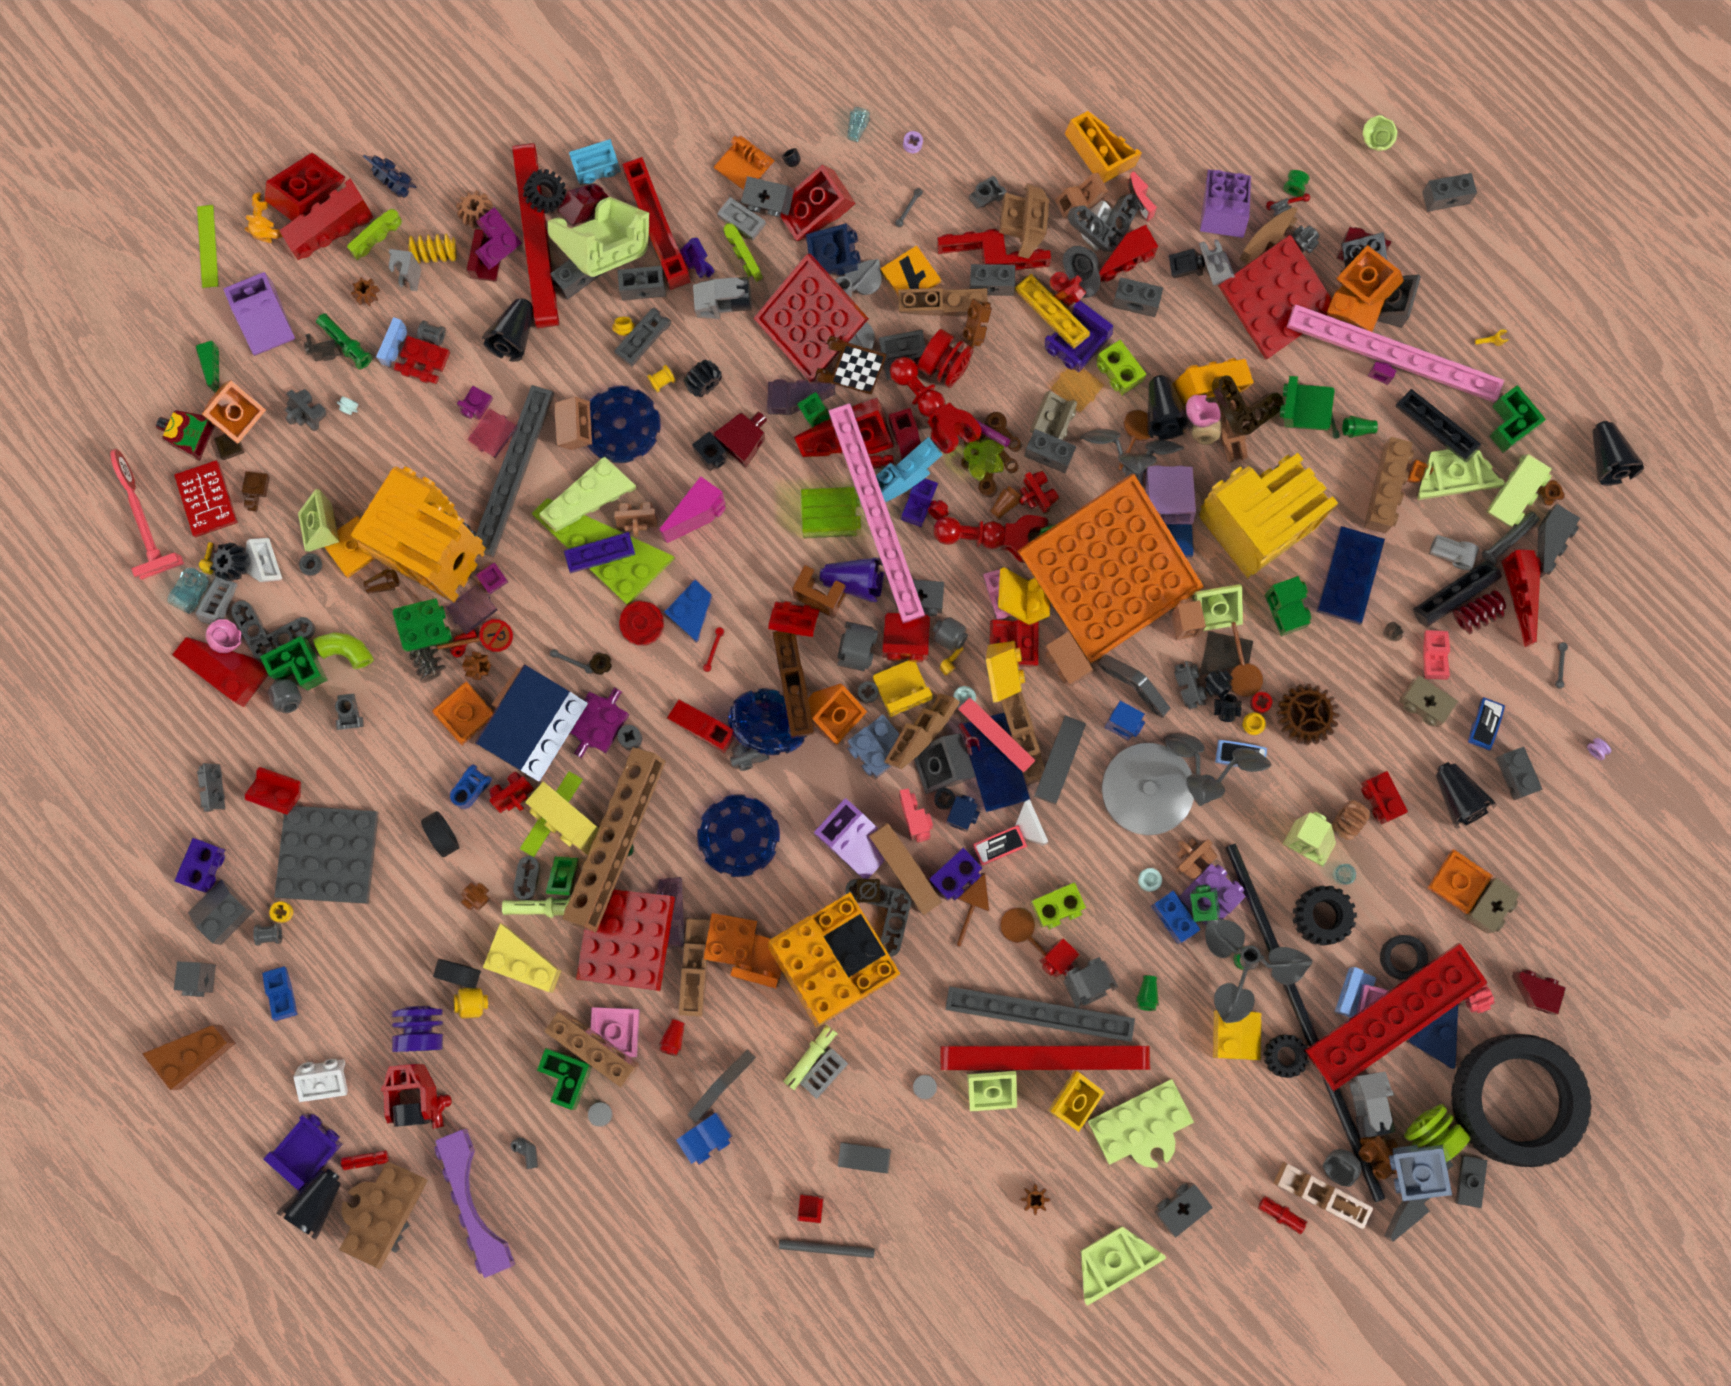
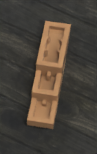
(925, 729)
(1023, 733)
(905, 868)
(694, 968)
(1323, 1195)

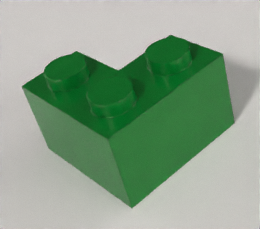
(1520, 418)
(1287, 606)
(298, 659)
(571, 1074)

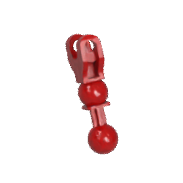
(944, 418)
(991, 534)

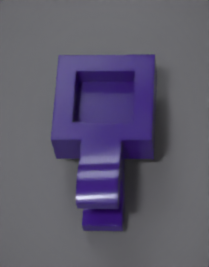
(694, 256)

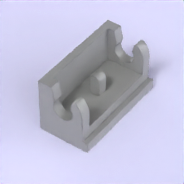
(1216, 263)
(407, 267)

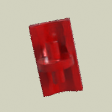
(1068, 289)
(1033, 483)
(512, 795)

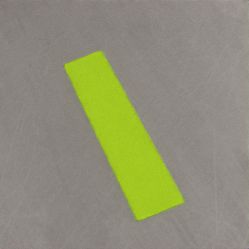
(207, 246)
(540, 831)

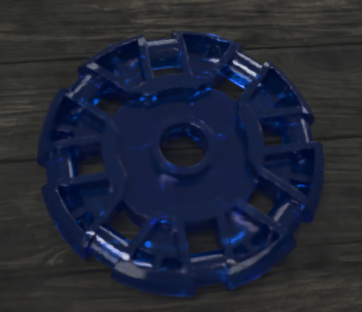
(634, 424)
(751, 725)
(748, 845)

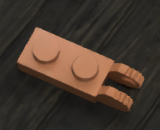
(1229, 438)

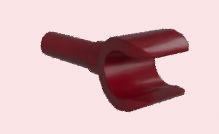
(970, 741)

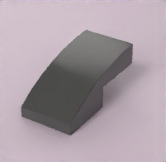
(864, 1158)

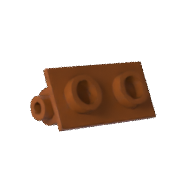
(974, 332)

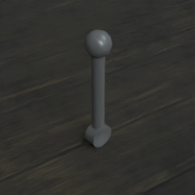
(917, 193)
(1562, 647)
(554, 653)

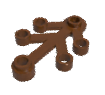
(1001, 428)

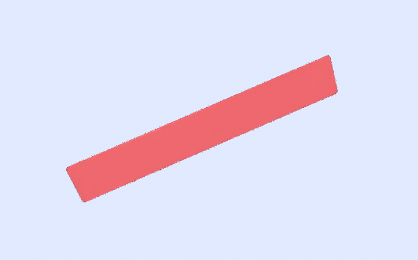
(996, 734)

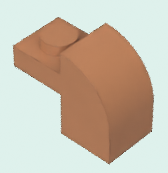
(1086, 195)

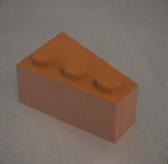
(188, 1056)

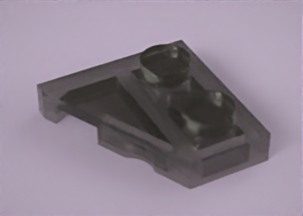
(1222, 653)

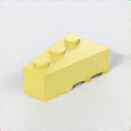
(563, 817)
(519, 961)

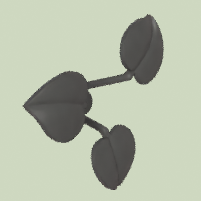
(1133, 462)
(1205, 787)
(1226, 937)

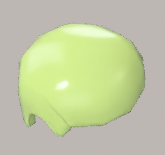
(1379, 133)

